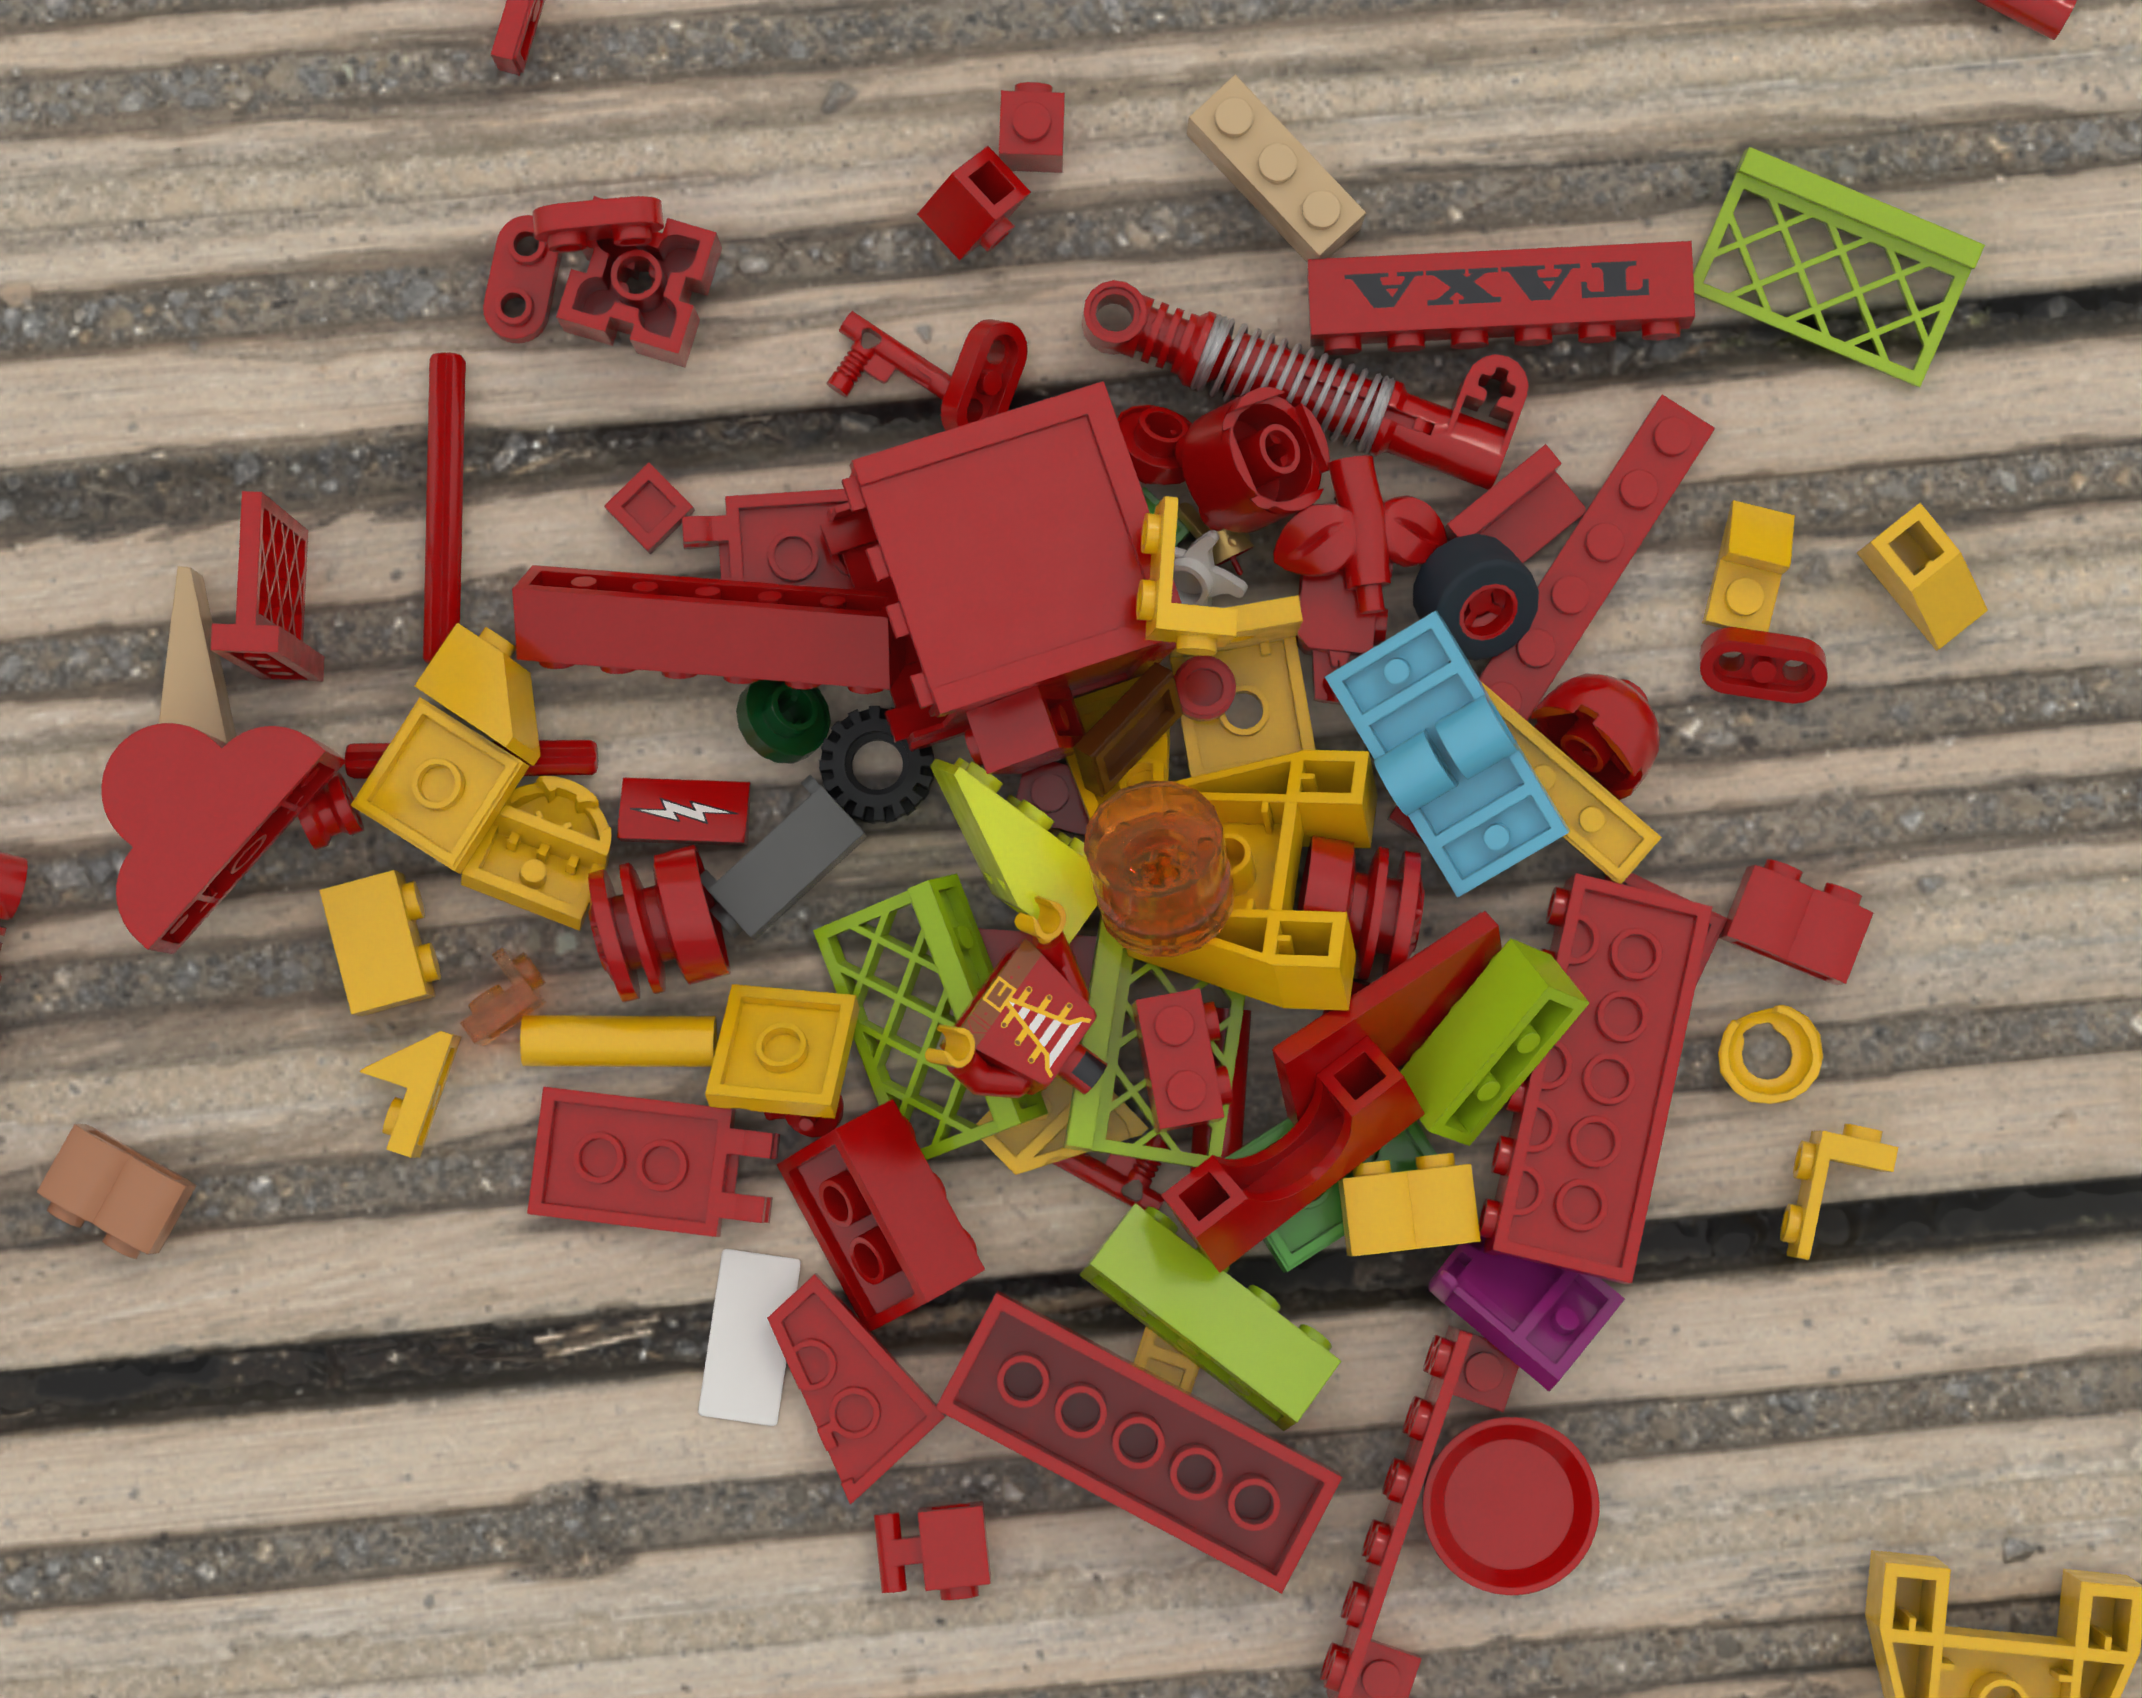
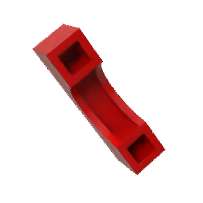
(1353, 1113)

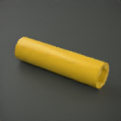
(618, 1041)

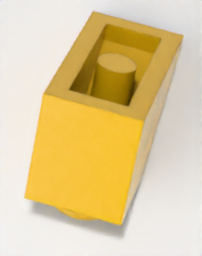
(485, 688)

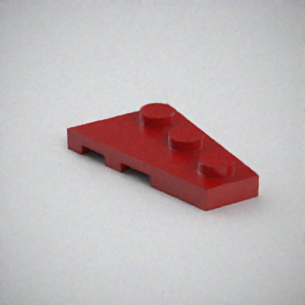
(854, 1388)

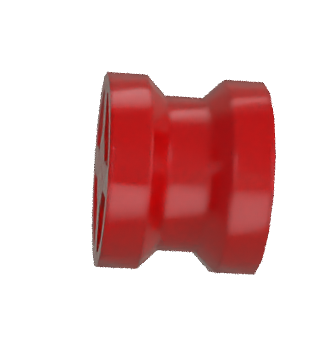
(330, 814)

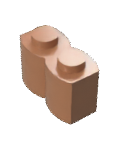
(115, 1190)

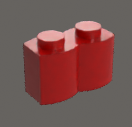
(1797, 923)

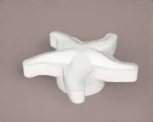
(1199, 578)

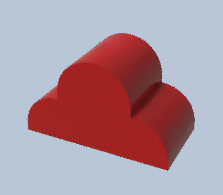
(201, 817)

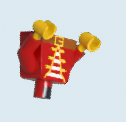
(1025, 1018)

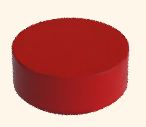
(1205, 688)

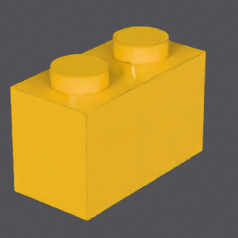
(380, 942)

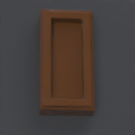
(1128, 730)

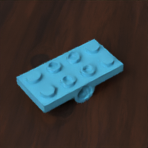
(1447, 754)

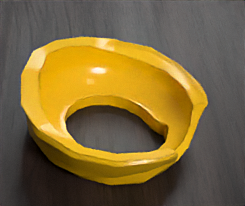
(1804, 1063)

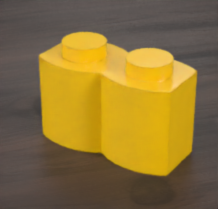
(1408, 1207)

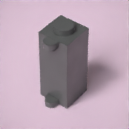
(784, 864)

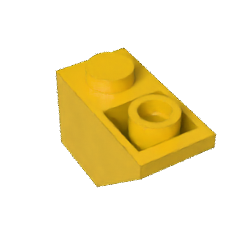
(1925, 576)

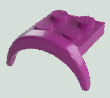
(1526, 1308)

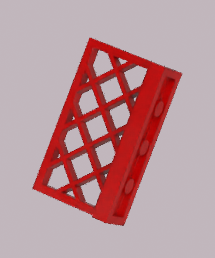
(269, 597)

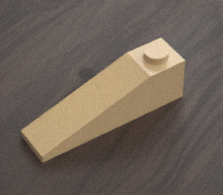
(193, 675)

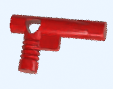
(882, 361)
(1118, 1172)

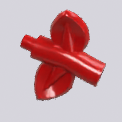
(1359, 533)

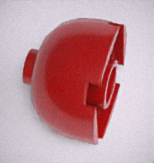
(1603, 729)

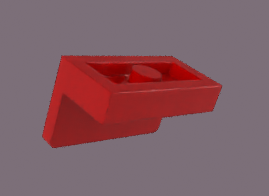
(1522, 508)

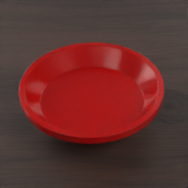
(1510, 1505)

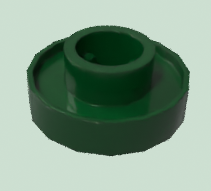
(782, 720)

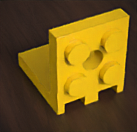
(1268, 668)

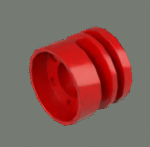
(1380, 909)
(657, 924)

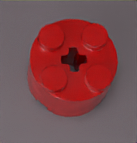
(1253, 461)

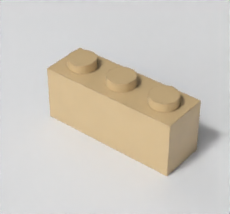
(1274, 171)

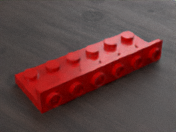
(1600, 1099)

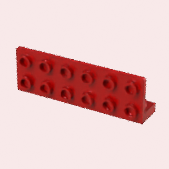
(1460, 1367)

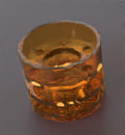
(1159, 868)

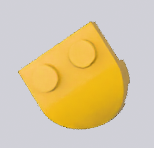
(543, 851)

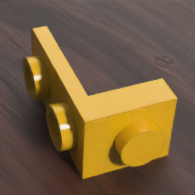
(1192, 627)
(1855, 1147)

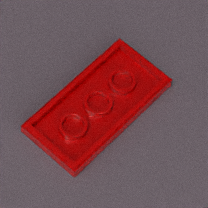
(1393, 1010)

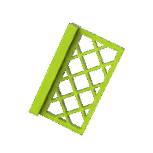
(1855, 215)
(963, 968)
(1109, 999)

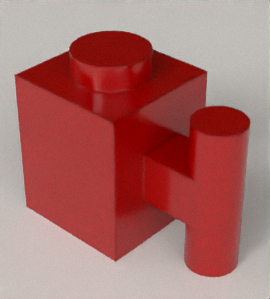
(949, 1546)

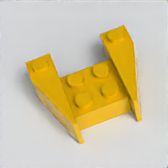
(1266, 819)
(1925, 1659)

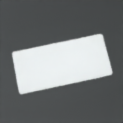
(743, 1355)

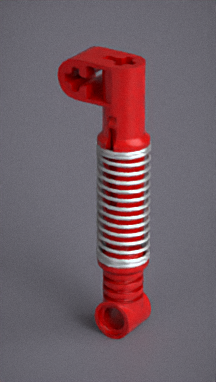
(1346, 404)

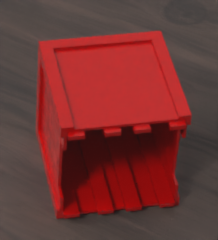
(1004, 558)

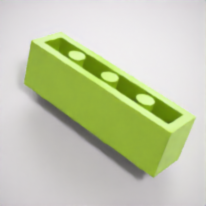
(1211, 1316)

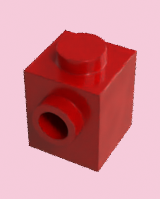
(1032, 128)
(975, 204)

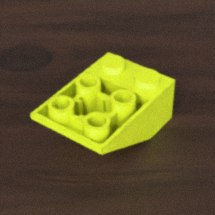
(1015, 846)

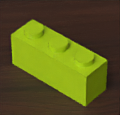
(1492, 1041)

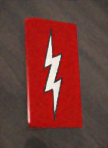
(684, 811)

